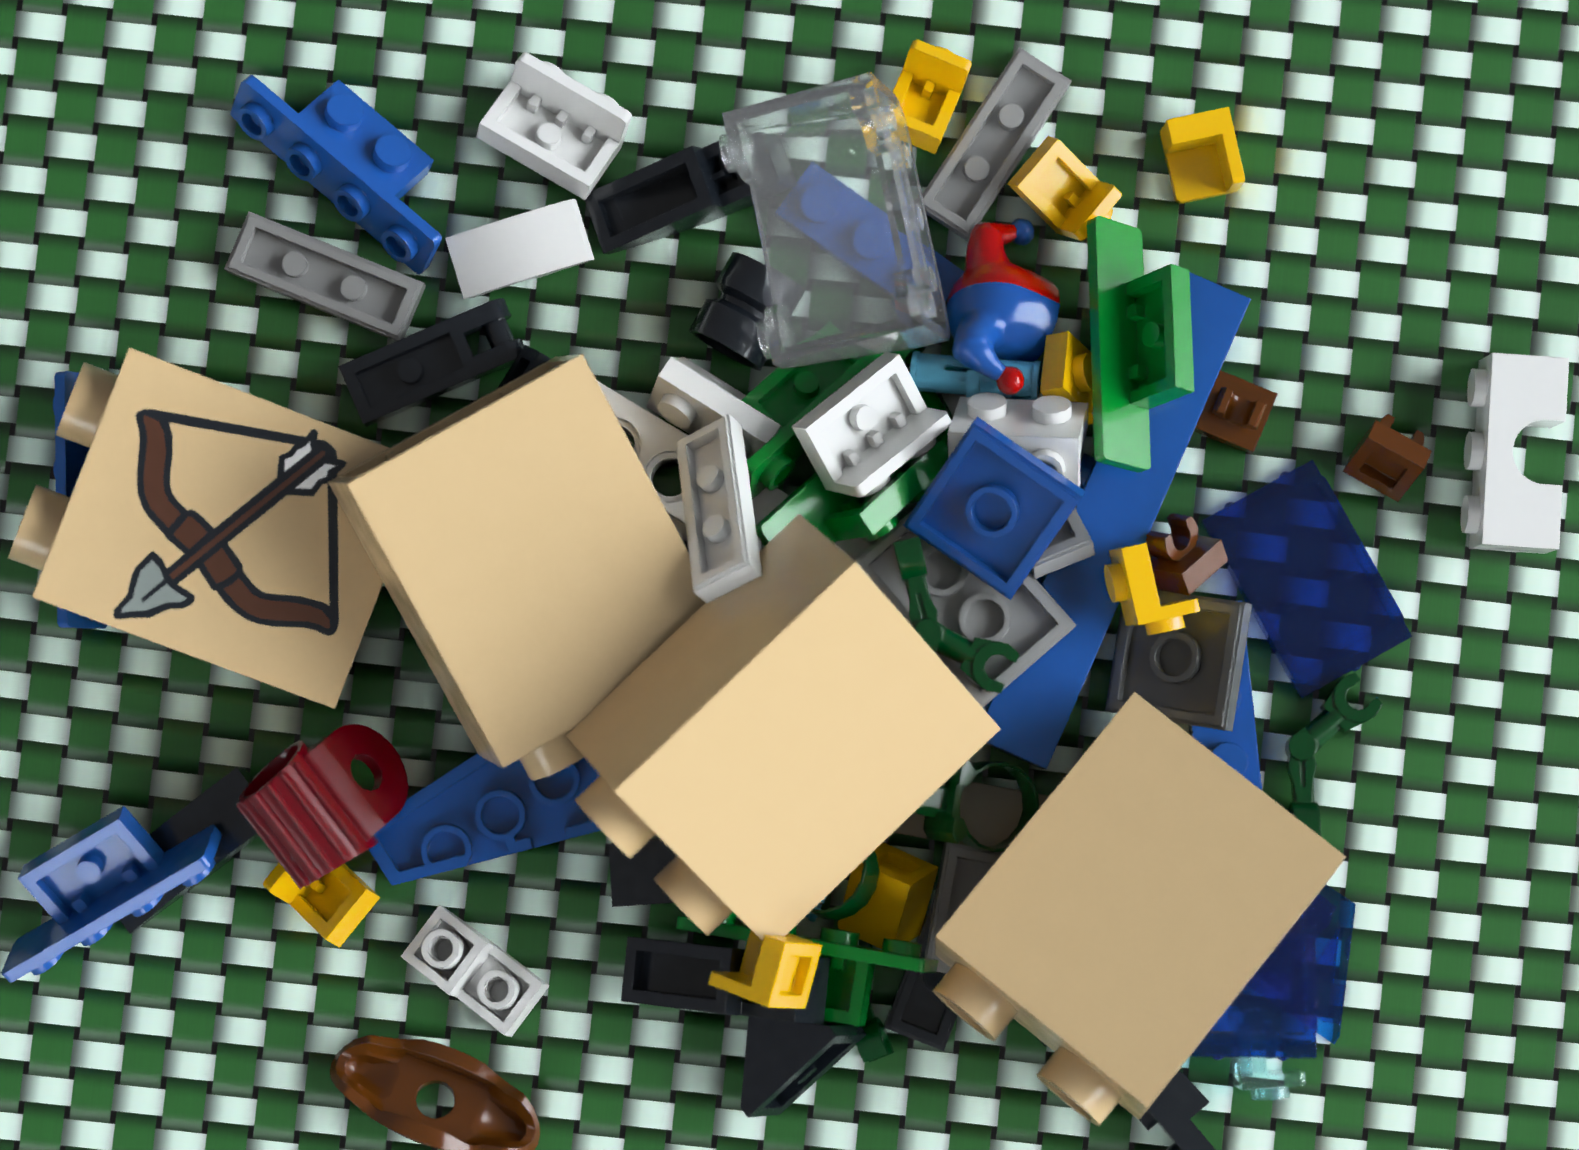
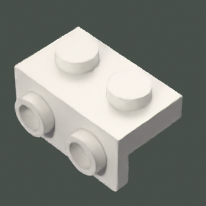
(555, 125)
(696, 398)
(1045, 427)
(869, 428)

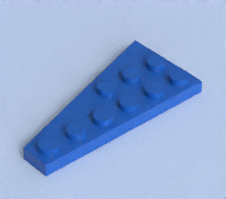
(481, 816)

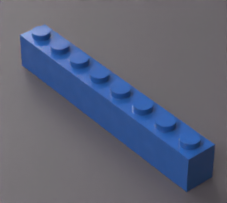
(1116, 514)

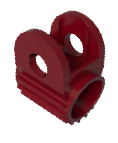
(313, 807)

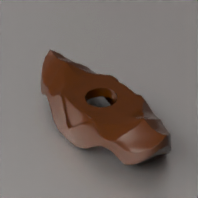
(388, 1073)

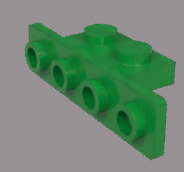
(1136, 341)
(786, 399)
(853, 517)
(850, 965)

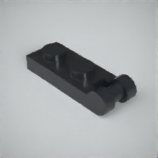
(430, 362)

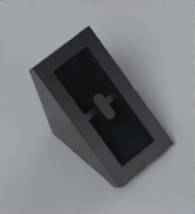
(789, 1059)

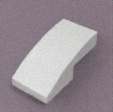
(519, 248)
(475, 971)

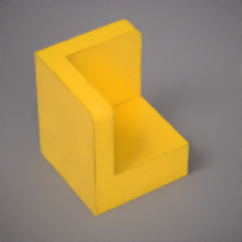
(1202, 155)
(899, 900)
(773, 971)

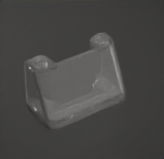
(838, 223)

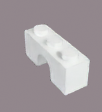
(1504, 505)

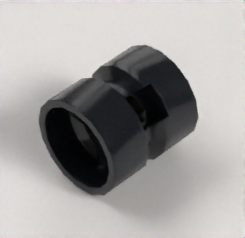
(732, 319)

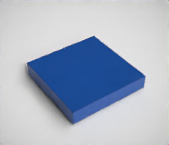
(994, 508)

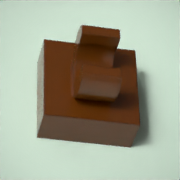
(1236, 412)
(1388, 459)
(1183, 557)

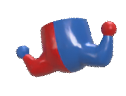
(999, 306)

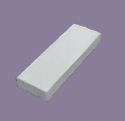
(718, 509)

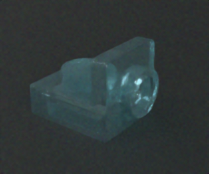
(1263, 1083)

